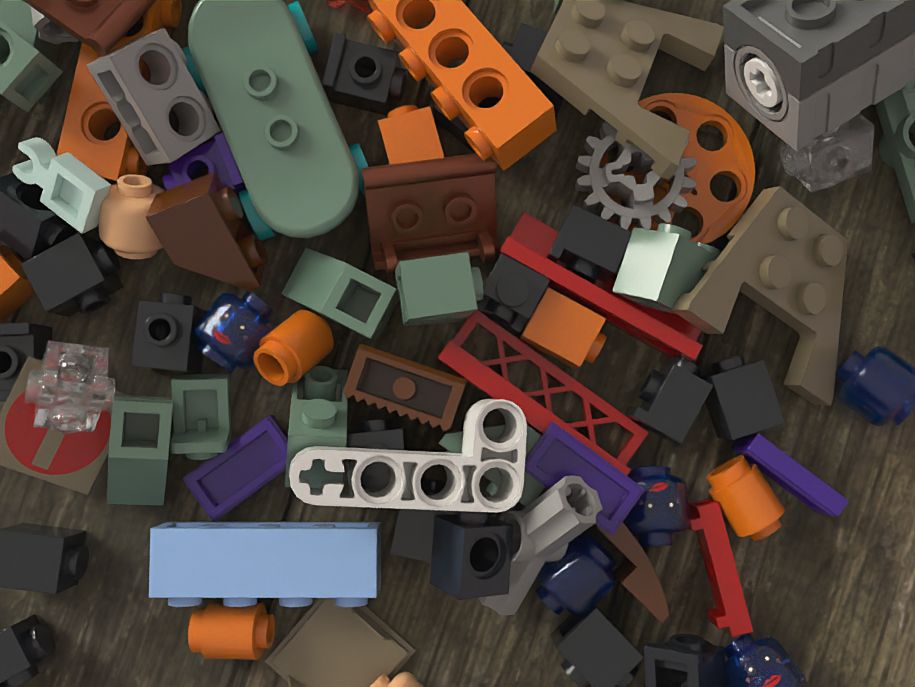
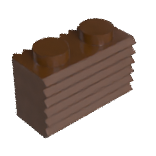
(404, 387)

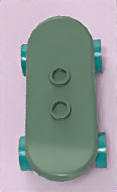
(274, 115)

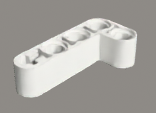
(407, 467)

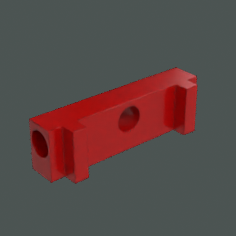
(730, 609)

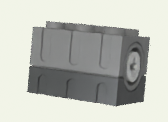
(815, 61)

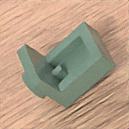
(201, 415)

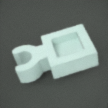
(67, 183)

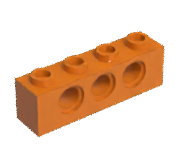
(91, 114)
(502, 131)

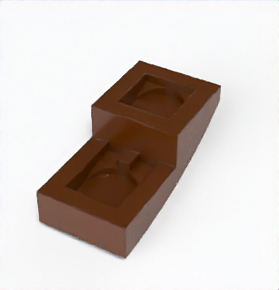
(638, 573)

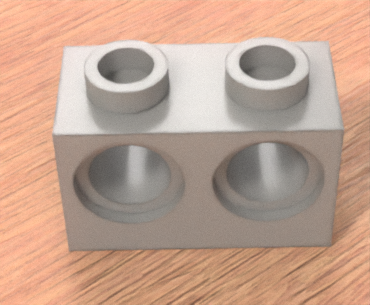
(146, 106)

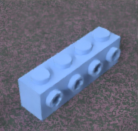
(265, 562)

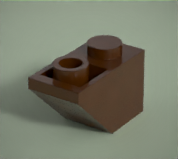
(205, 232)

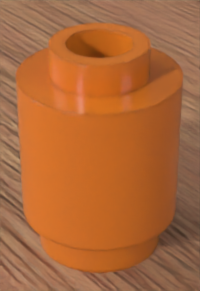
(293, 348)
(745, 498)
(231, 631)

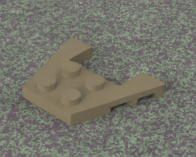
(601, 59)
(792, 269)

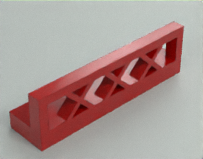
(656, 328)
(536, 415)

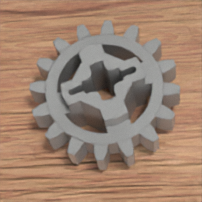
(638, 197)

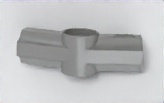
(543, 535)

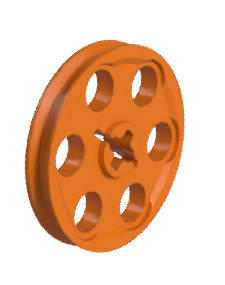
(733, 160)

